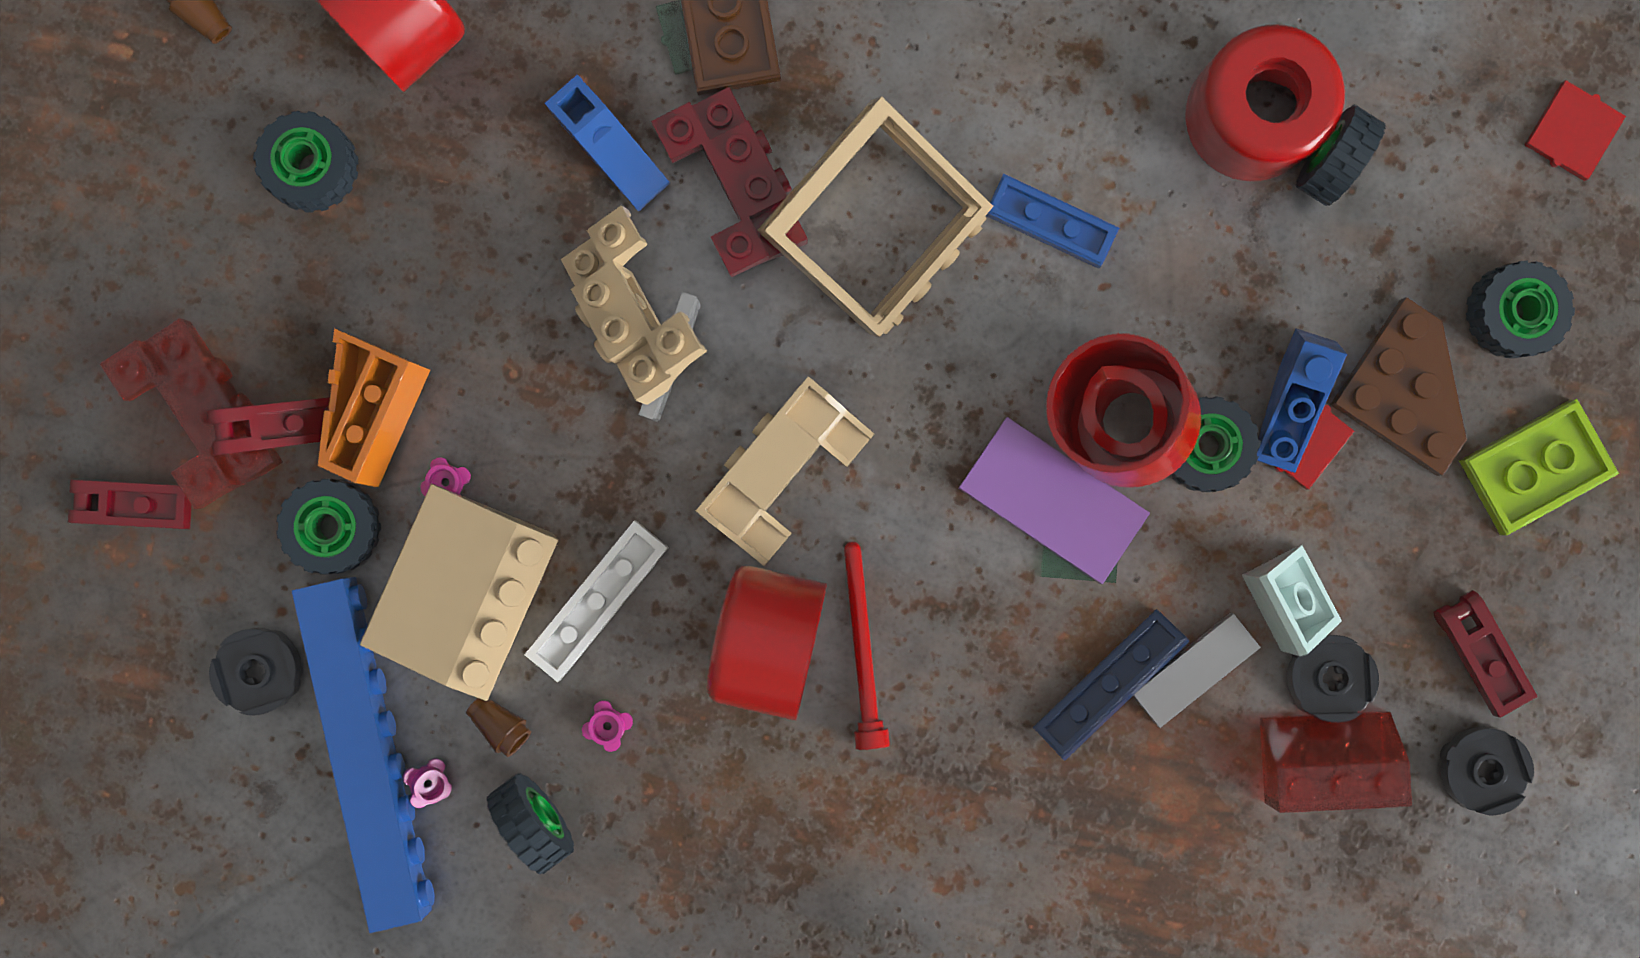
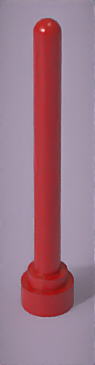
(870, 730)

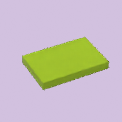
(1538, 467)

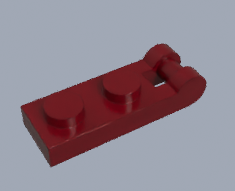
(269, 425)
(130, 504)
(1486, 654)

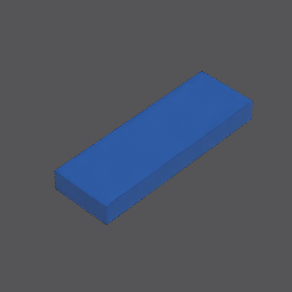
(1052, 221)

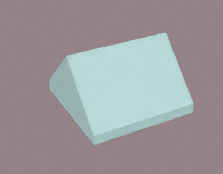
(1293, 601)

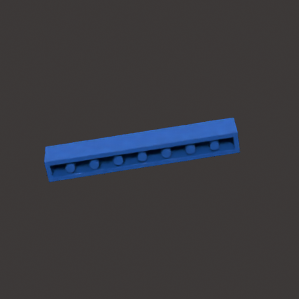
(363, 755)

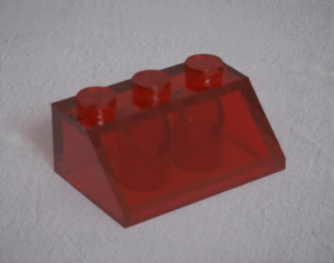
(1334, 764)

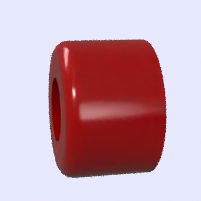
(400, 34)
(1228, 130)
(1096, 377)
(765, 641)

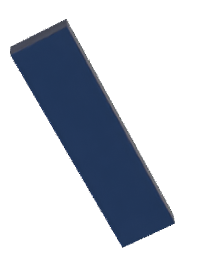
(1111, 684)

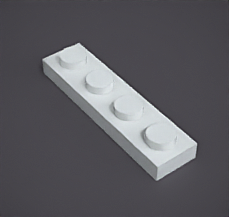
(596, 601)

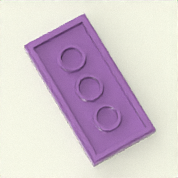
(1054, 500)

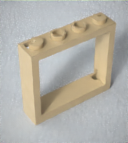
(938, 255)

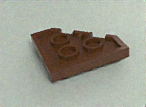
(1408, 389)

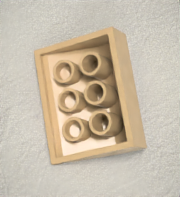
(459, 592)

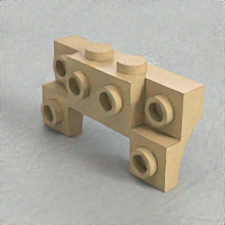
(621, 316)
(773, 459)

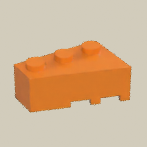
(367, 408)

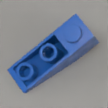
(607, 142)
(1298, 398)

